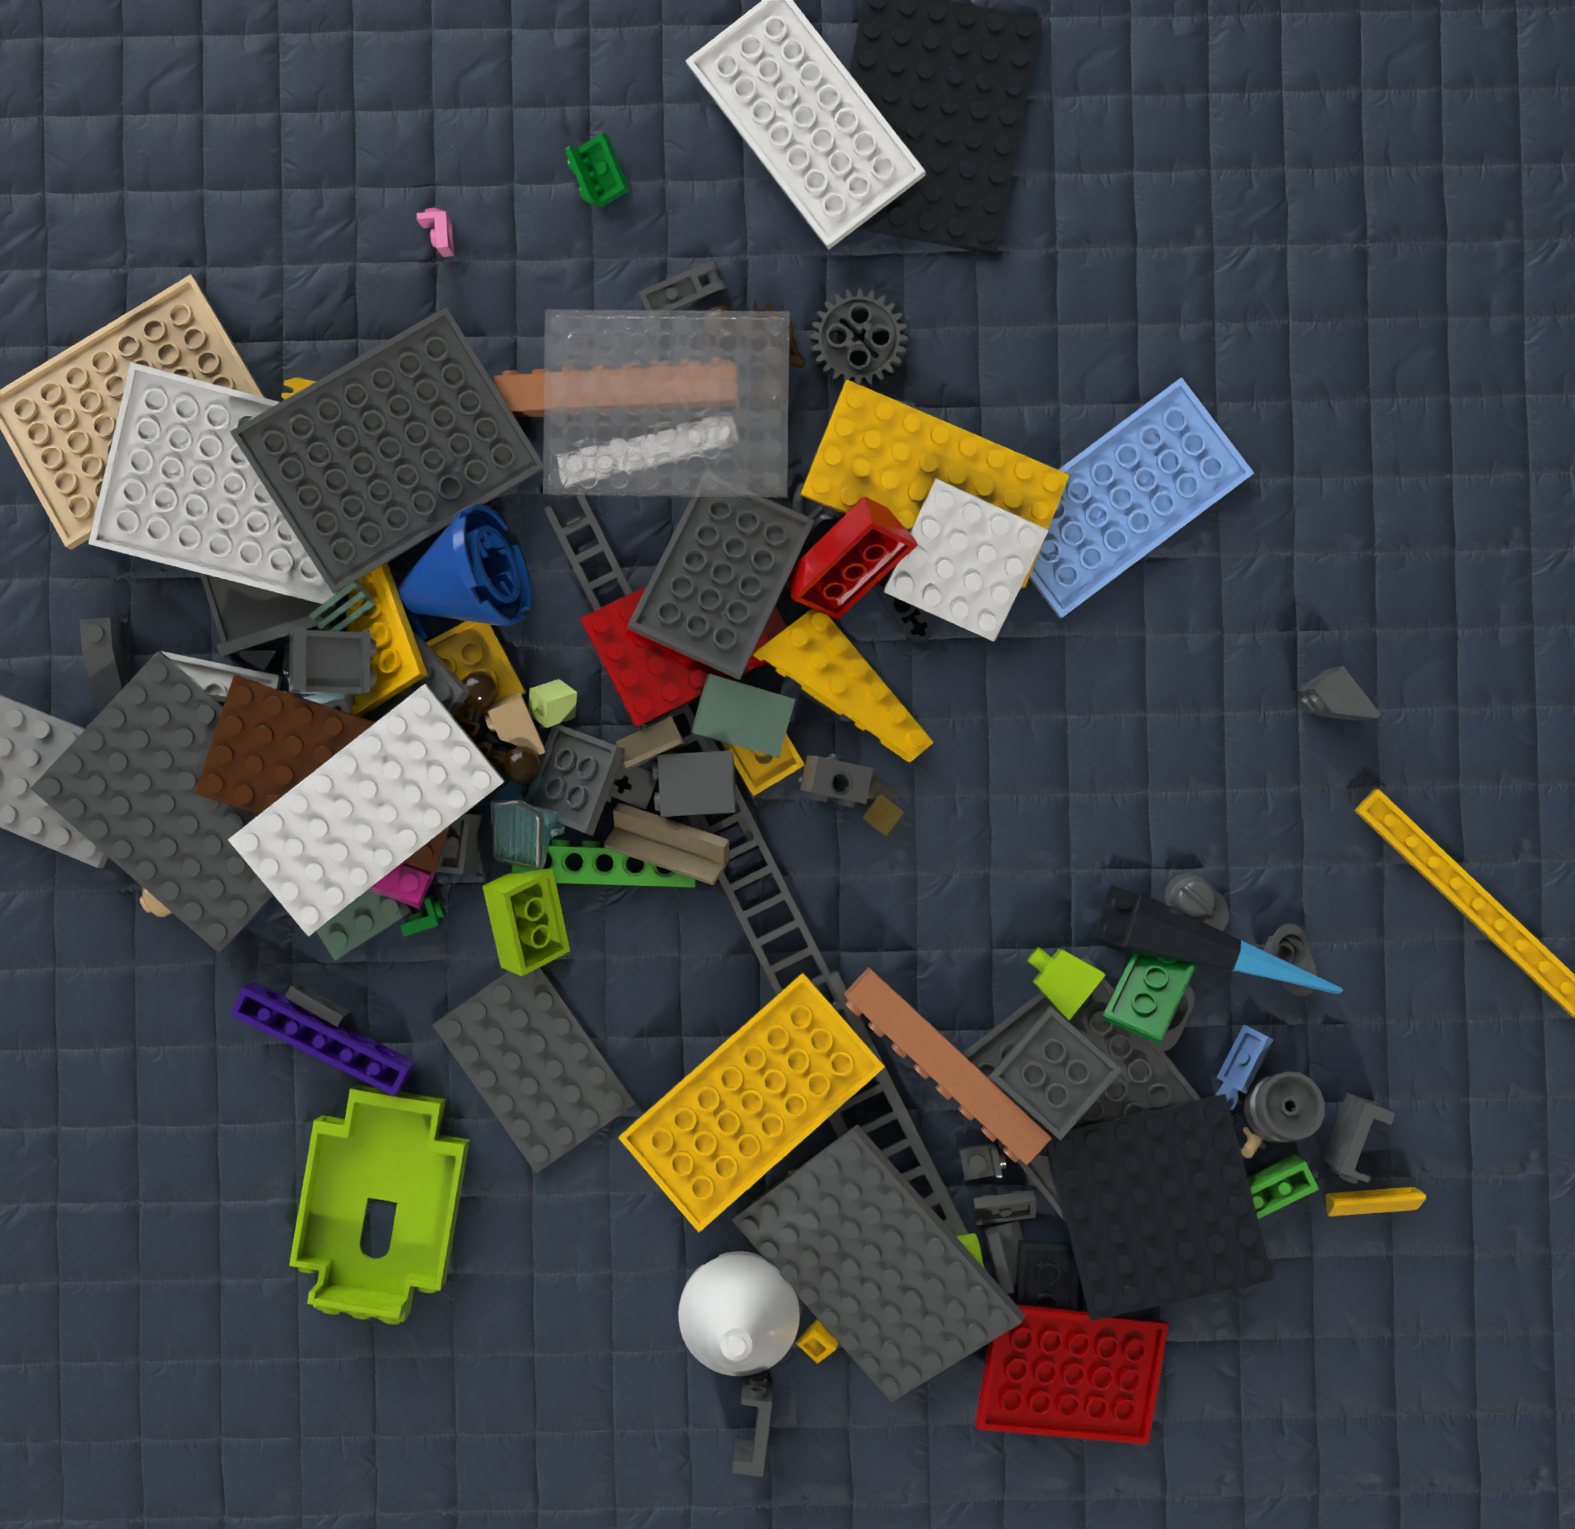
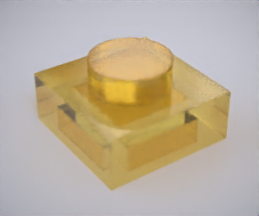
(883, 815)

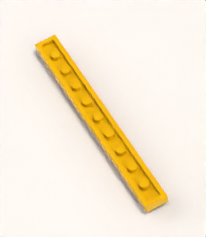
(1470, 898)

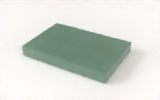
(743, 715)

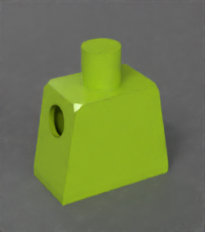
(1064, 979)

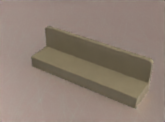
(668, 844)

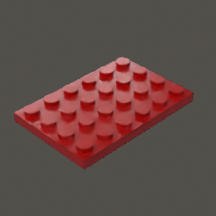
(650, 675)
(1073, 1376)

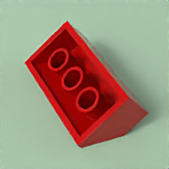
(850, 559)

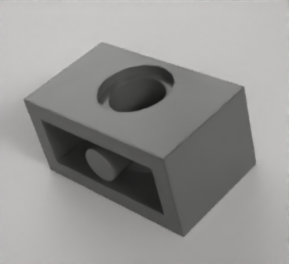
(853, 780)

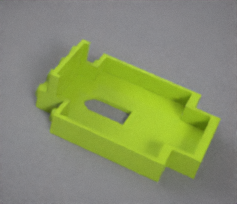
(388, 1153)

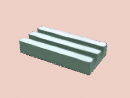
(324, 623)

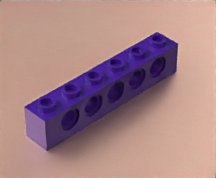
(321, 1039)

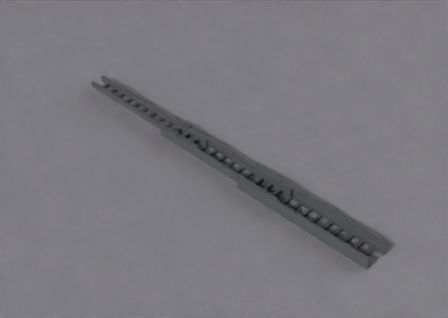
(754, 838)

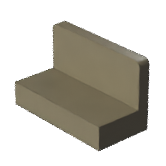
(650, 742)

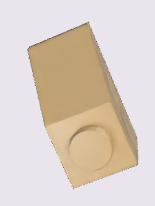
(514, 723)

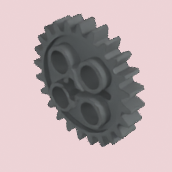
(878, 321)

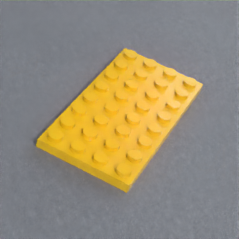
(898, 452)
(751, 1102)

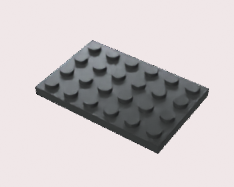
(721, 579)
(534, 1065)

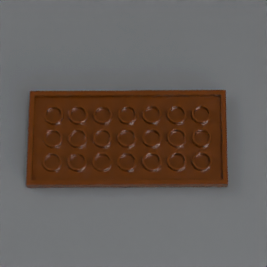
(274, 742)

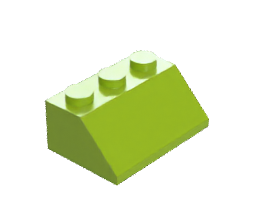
(526, 920)

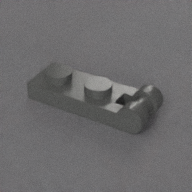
(684, 289)

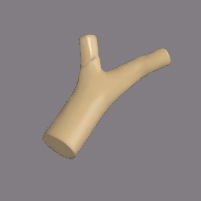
(1253, 1142)

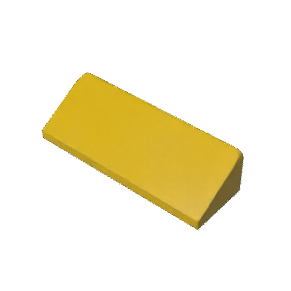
(1374, 1201)

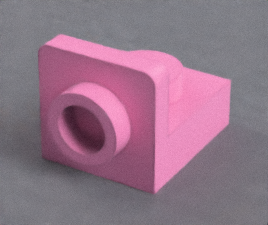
(441, 229)

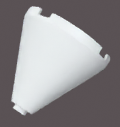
(738, 1314)

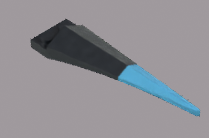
(1154, 929)

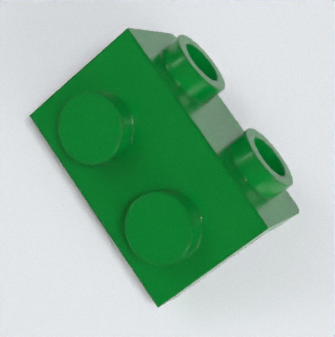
(597, 171)

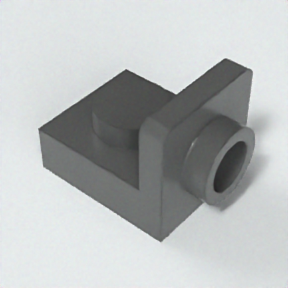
(981, 1161)

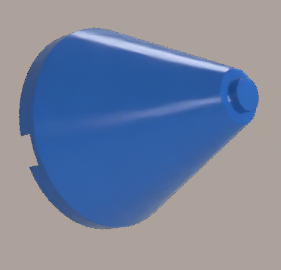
(470, 573)

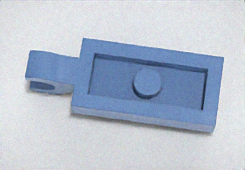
(1243, 1063)

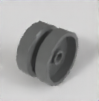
(1284, 1107)

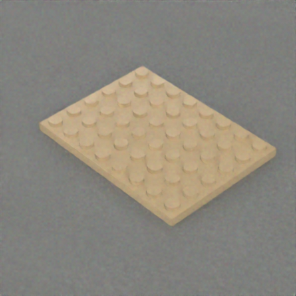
(68, 407)

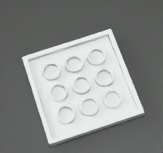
(966, 560)

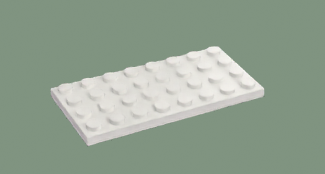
(805, 118)
(366, 810)

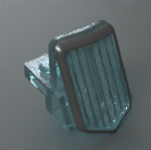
(523, 832)

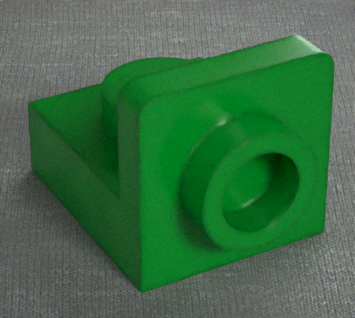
(420, 922)

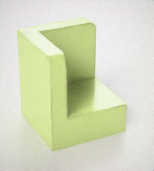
(552, 703)

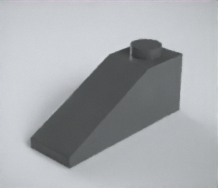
(104, 658)

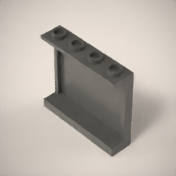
(256, 617)

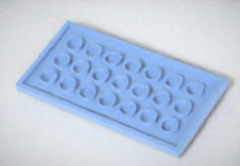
(1134, 494)

